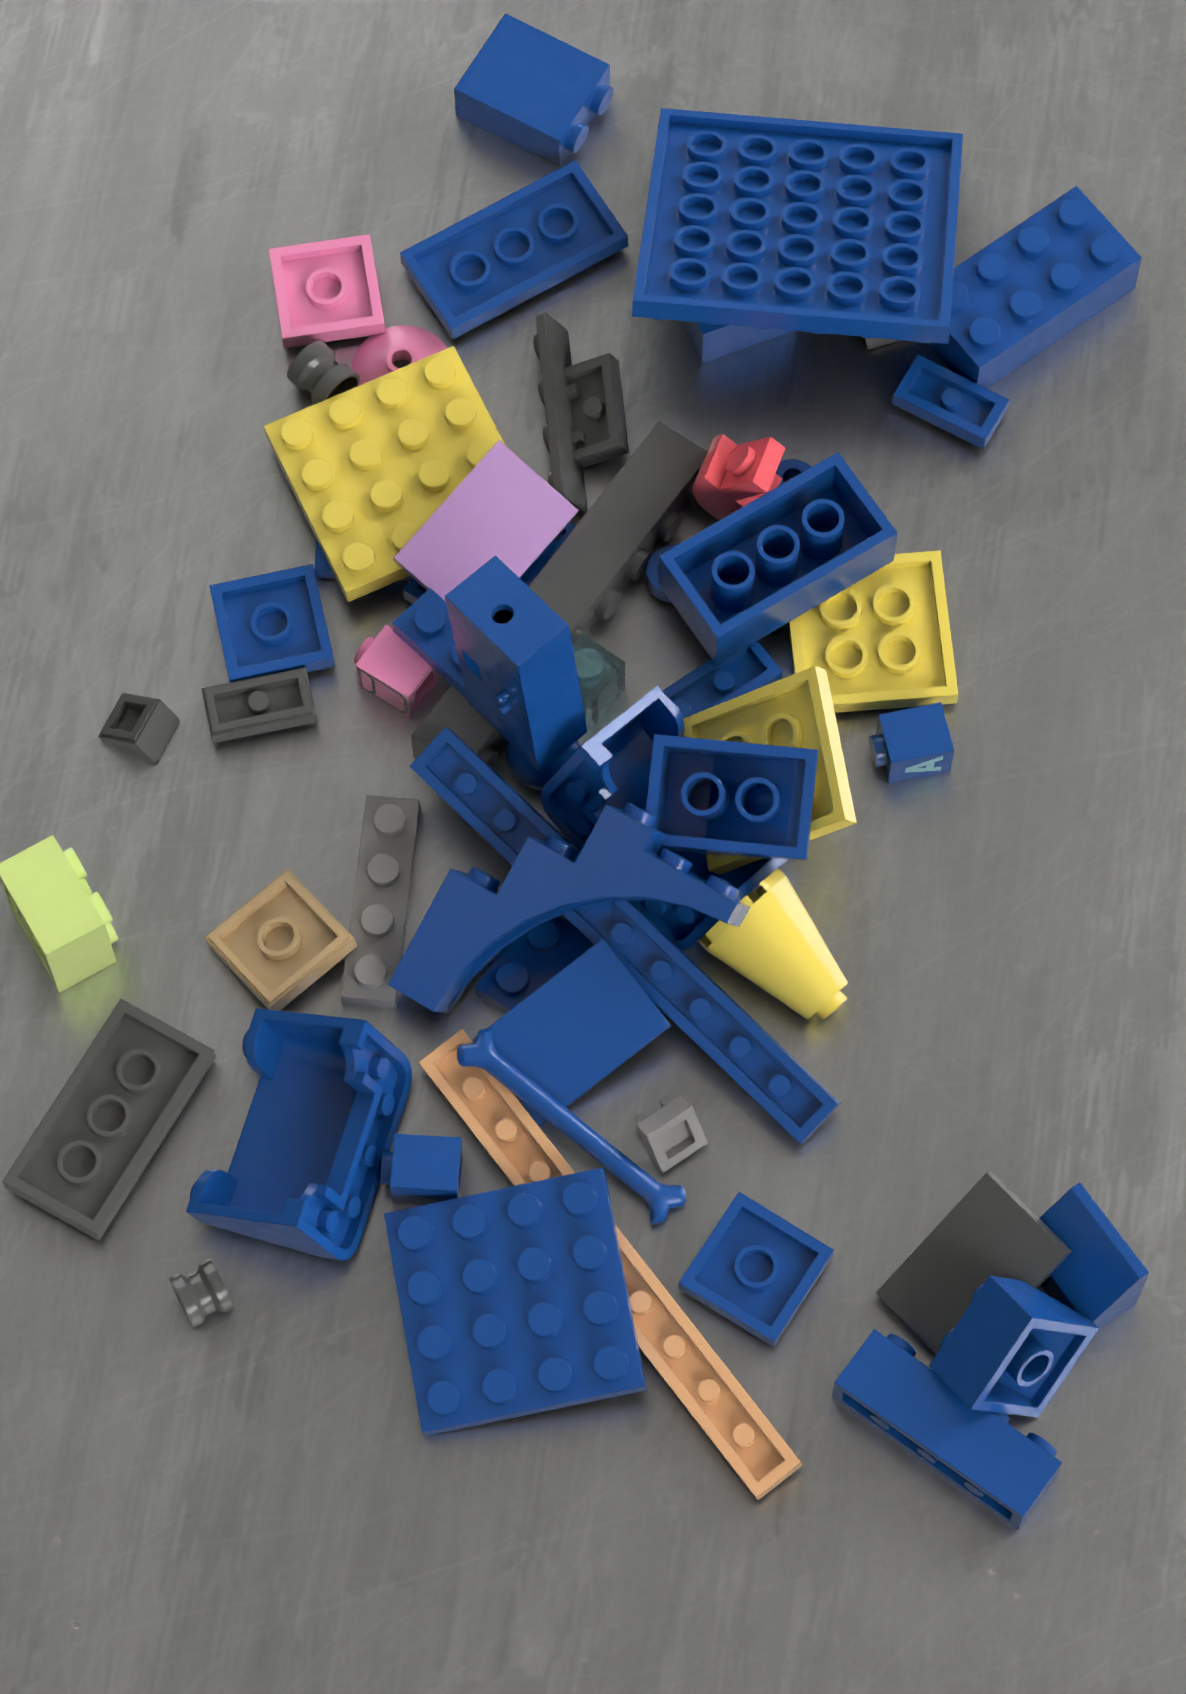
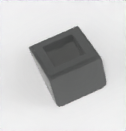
(140, 726)

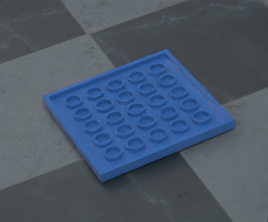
(800, 226)

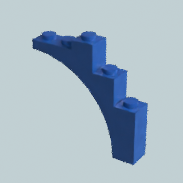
(475, 921)

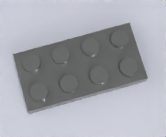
(109, 1119)

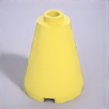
(780, 950)

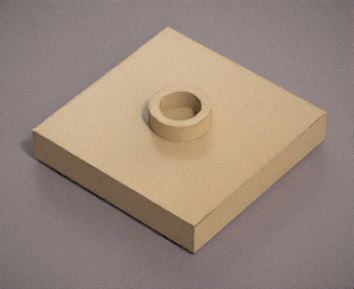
(281, 941)

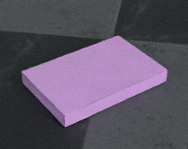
(494, 511)

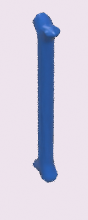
(485, 1056)

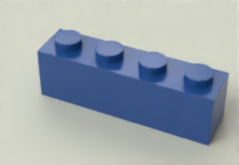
(932, 1423)

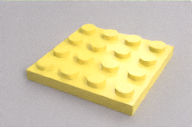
(382, 463)

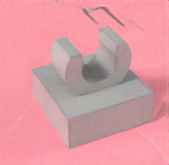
(671, 1132)

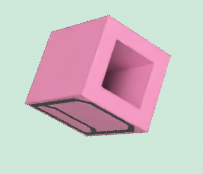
(394, 672)

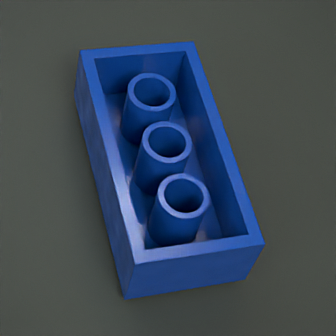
(1035, 288)
(777, 557)

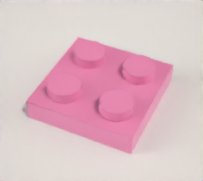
(327, 291)

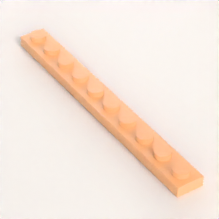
(661, 1326)

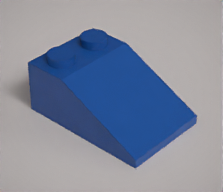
(732, 797)

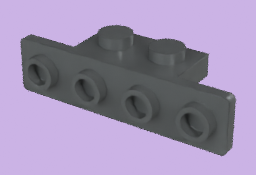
(581, 410)

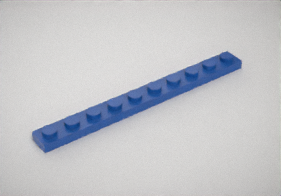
(651, 957)

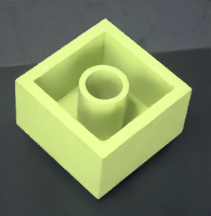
(59, 912)

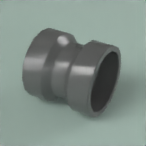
(320, 373)

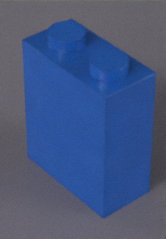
(533, 90)

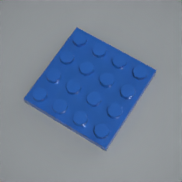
(514, 1302)

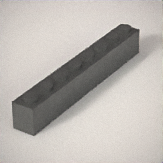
(594, 563)

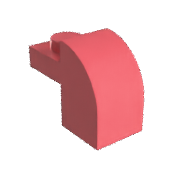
(736, 474)

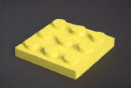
(883, 638)
(787, 714)

